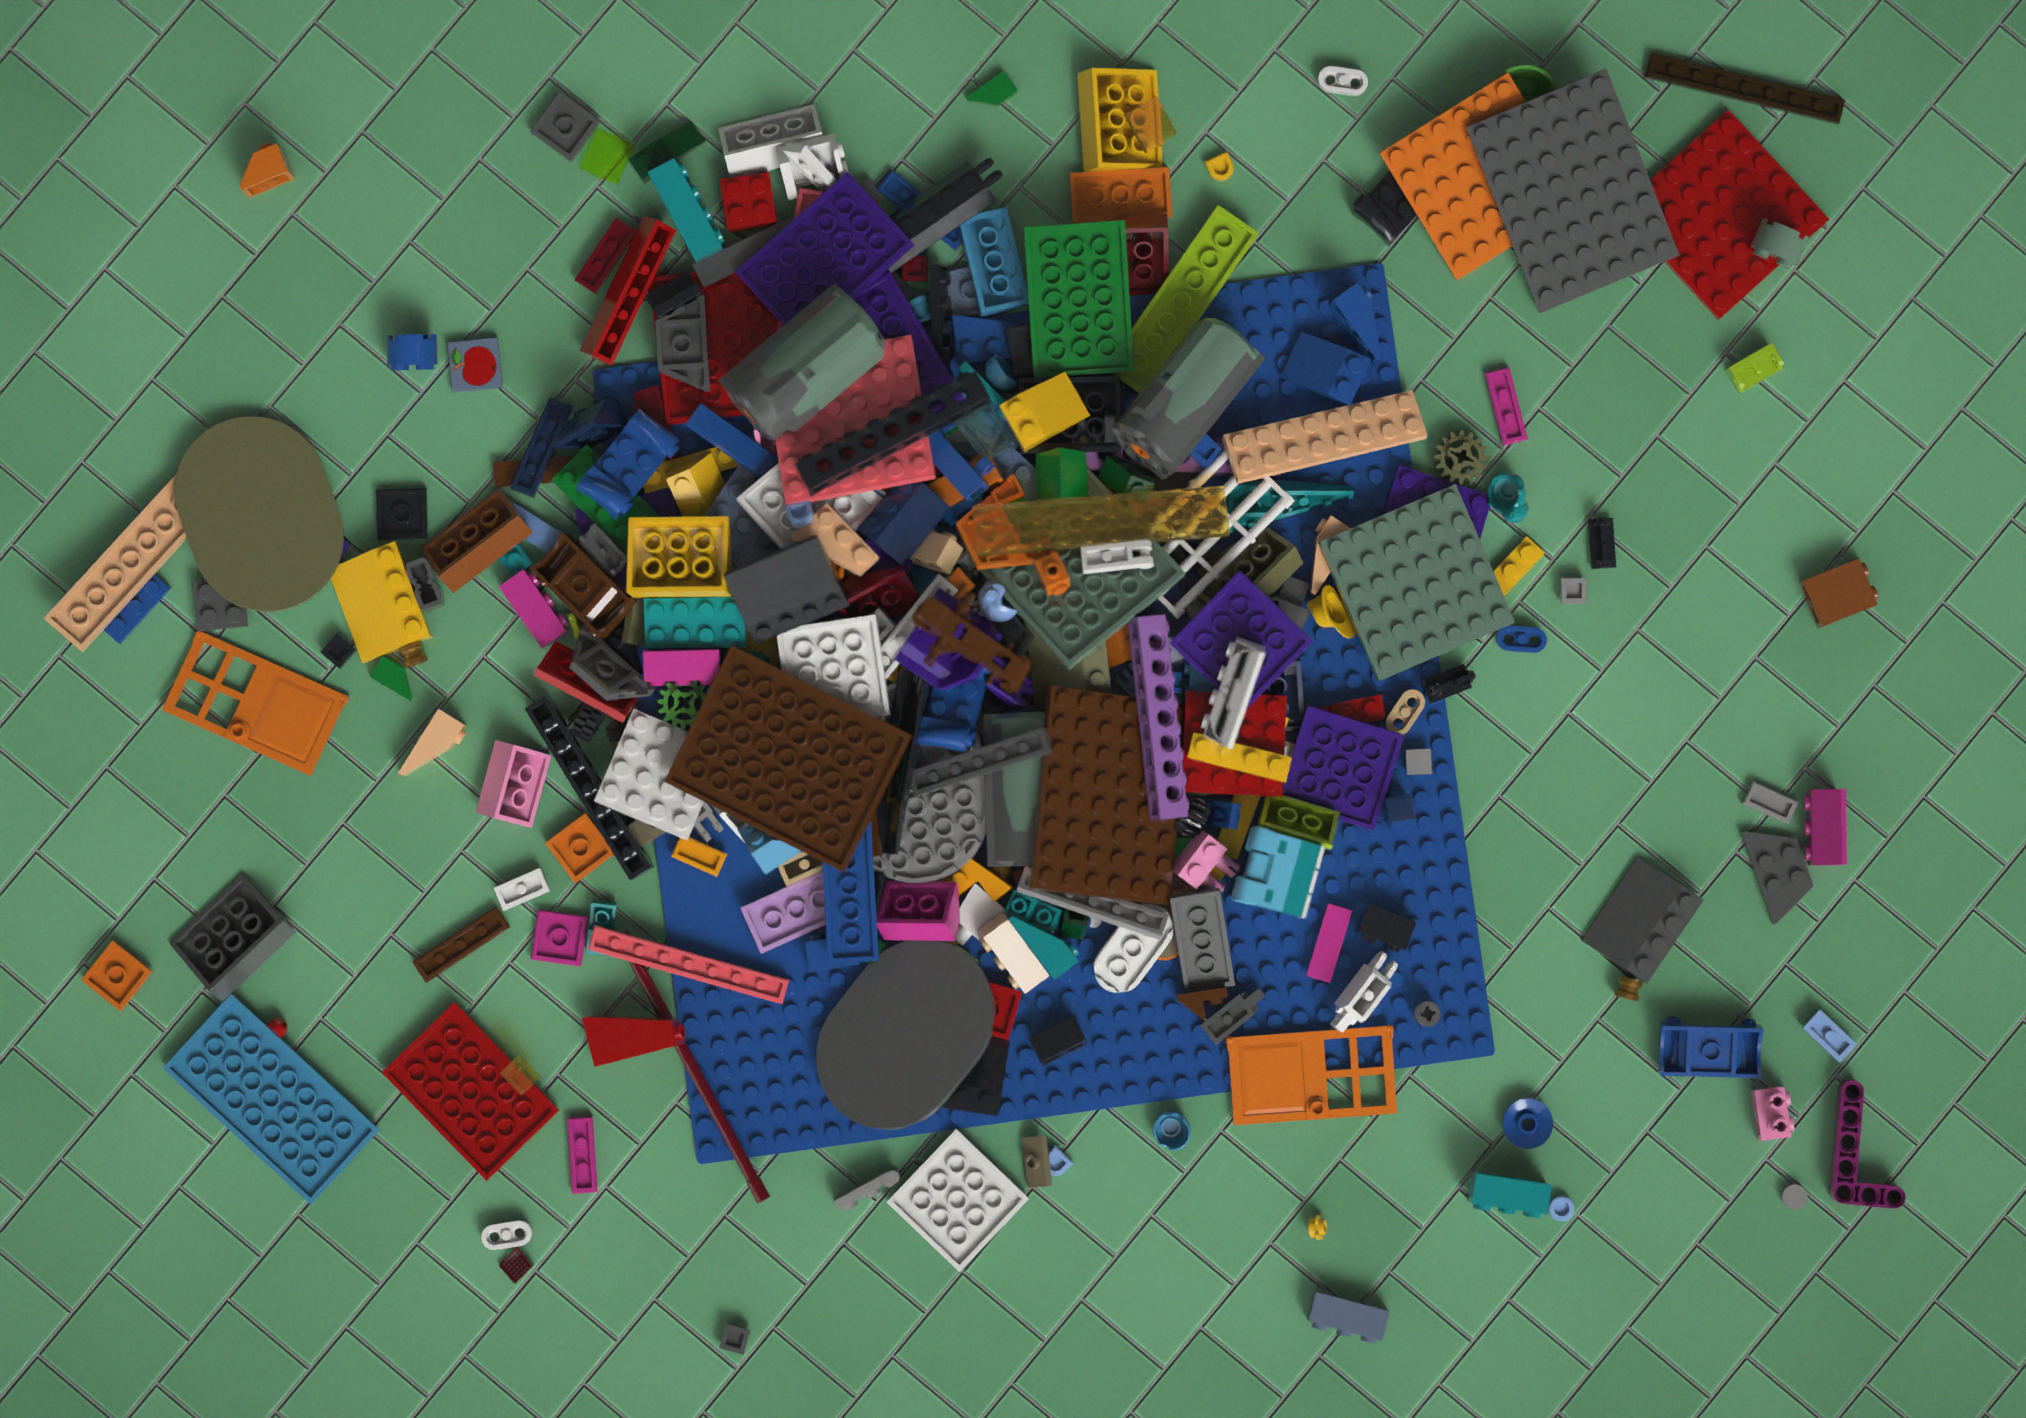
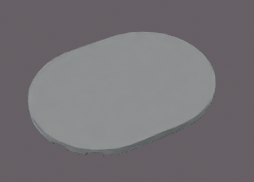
(939, 827)

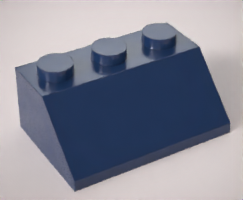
(903, 520)

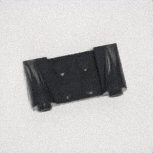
(1385, 209)

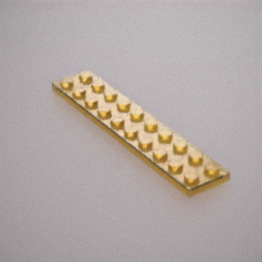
(1100, 520)

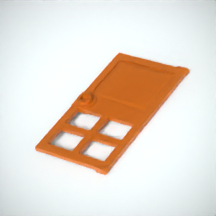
(276, 715)
(1286, 1076)

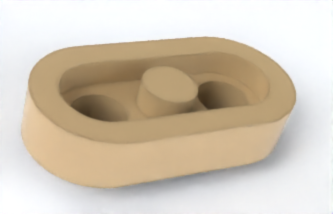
(1404, 712)

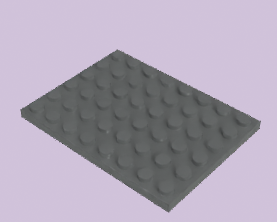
(1572, 190)

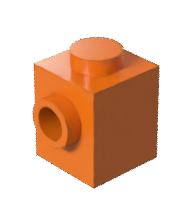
(1052, 574)

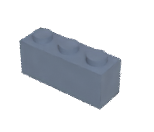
(1348, 1317)

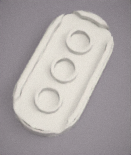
(1130, 955)

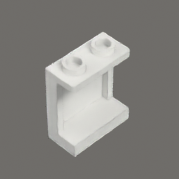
(823, 148)

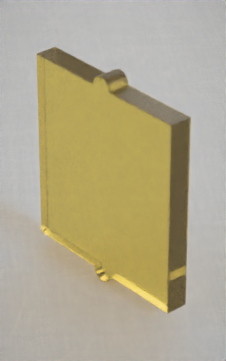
(1150, 124)

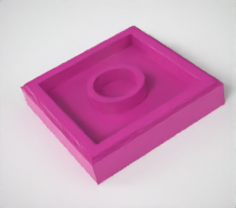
(559, 938)

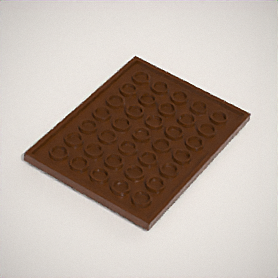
(788, 758)
(1094, 804)

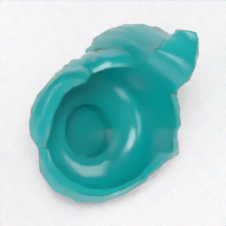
(1508, 496)

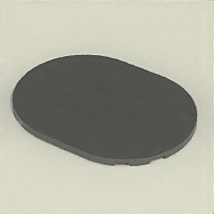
(905, 1034)

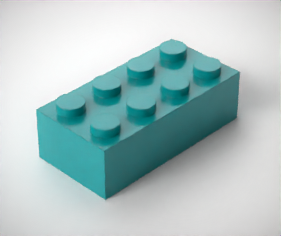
(684, 208)
(694, 623)

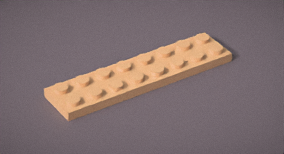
(1324, 436)
(120, 571)

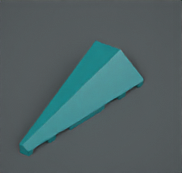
(1304, 494)

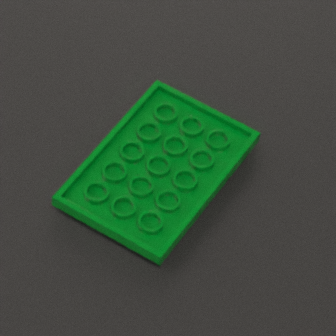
(1078, 298)

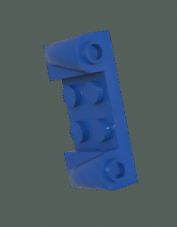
(628, 464)
(954, 715)
(1710, 1049)

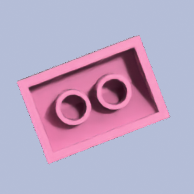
(513, 783)

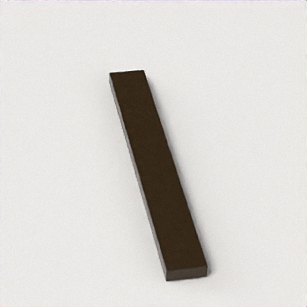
(1744, 88)

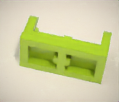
(1755, 368)

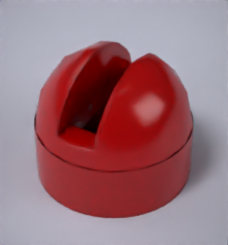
(278, 1026)

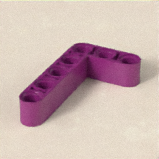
(1851, 1154)

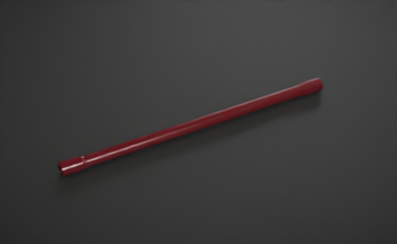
(754, 1182)

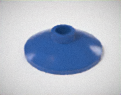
(1540, 1127)

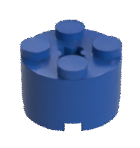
(411, 350)

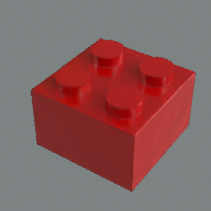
(748, 202)

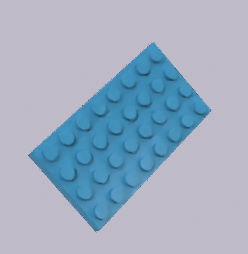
(271, 1098)

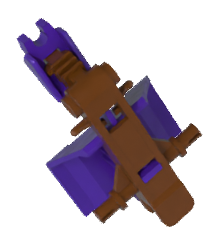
(955, 645)

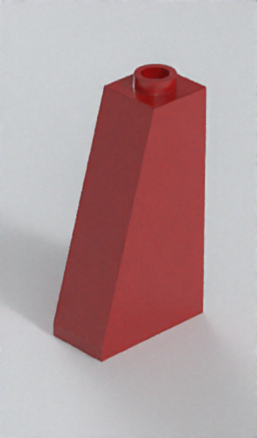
(626, 1036)

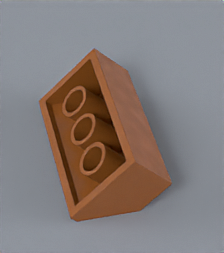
(476, 540)

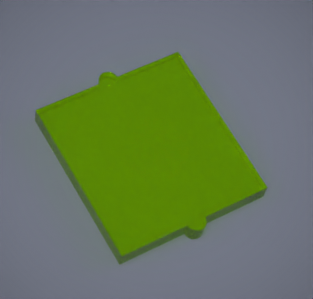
(607, 157)

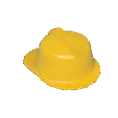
(1331, 612)

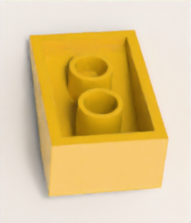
(1043, 411)

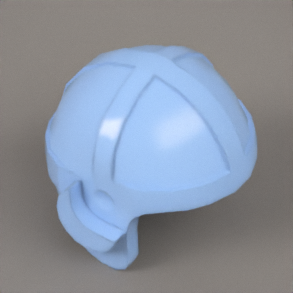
(993, 604)

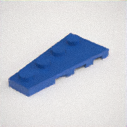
(980, 339)

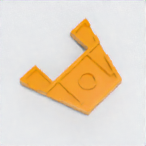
(975, 872)

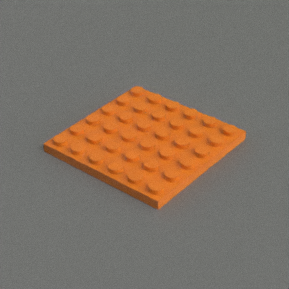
(1446, 182)

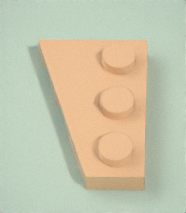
(838, 541)

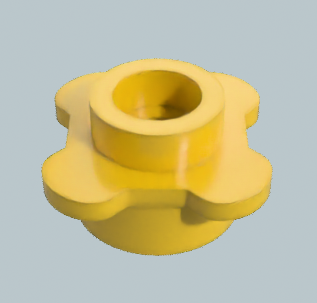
(1317, 1227)

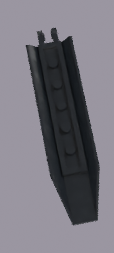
(944, 207)
(906, 715)

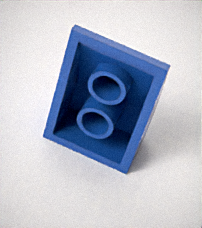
(1358, 317)
(1325, 369)

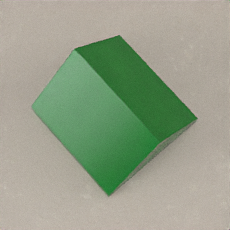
(1061, 474)

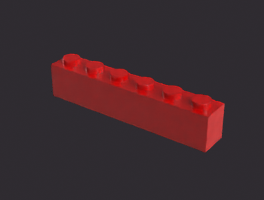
(627, 290)

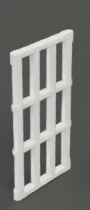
(1248, 537)

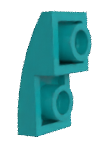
(1033, 911)
(602, 915)

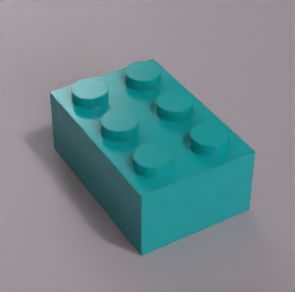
(1509, 1194)

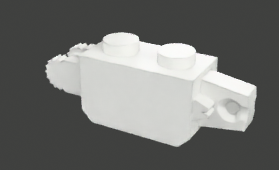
(1363, 992)

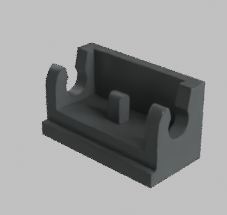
(603, 551)

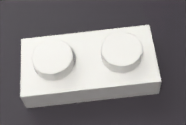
(521, 889)

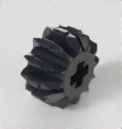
(1196, 819)

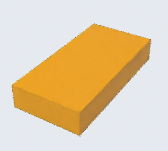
(699, 855)

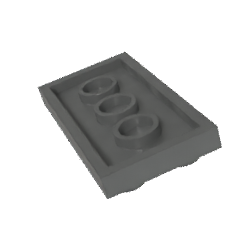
(1202, 940)

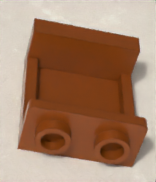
(1839, 593)

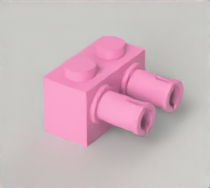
(1199, 859)
(1772, 1113)

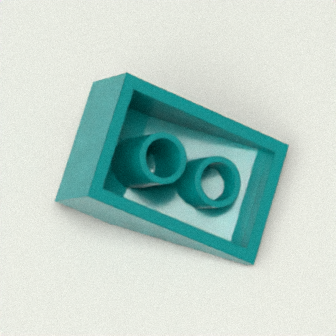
(1050, 951)

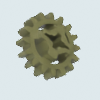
(1473, 462)

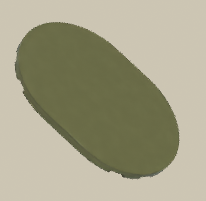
(259, 514)

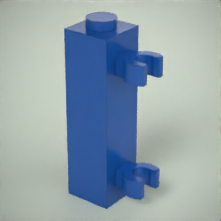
(957, 469)

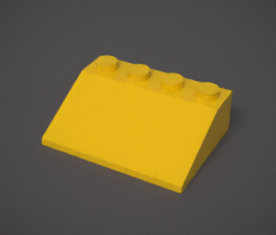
(1105, 133)
(678, 556)
(380, 602)

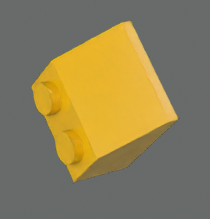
(695, 484)

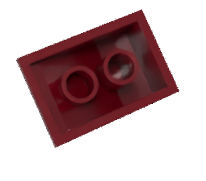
(1146, 252)
(882, 588)

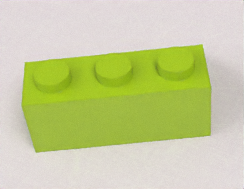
(1299, 820)

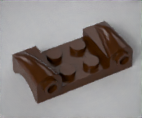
(583, 586)

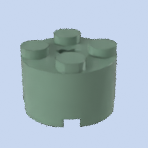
(1779, 243)

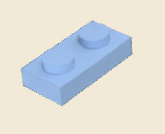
(1829, 1035)

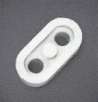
(1342, 78)
(507, 1235)

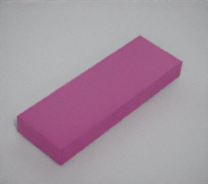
(1505, 406)
(1329, 943)
(582, 1155)

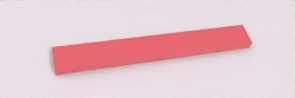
(688, 964)

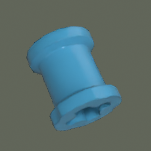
(921, 309)

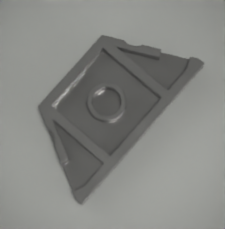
(684, 345)
(606, 669)
(1778, 870)

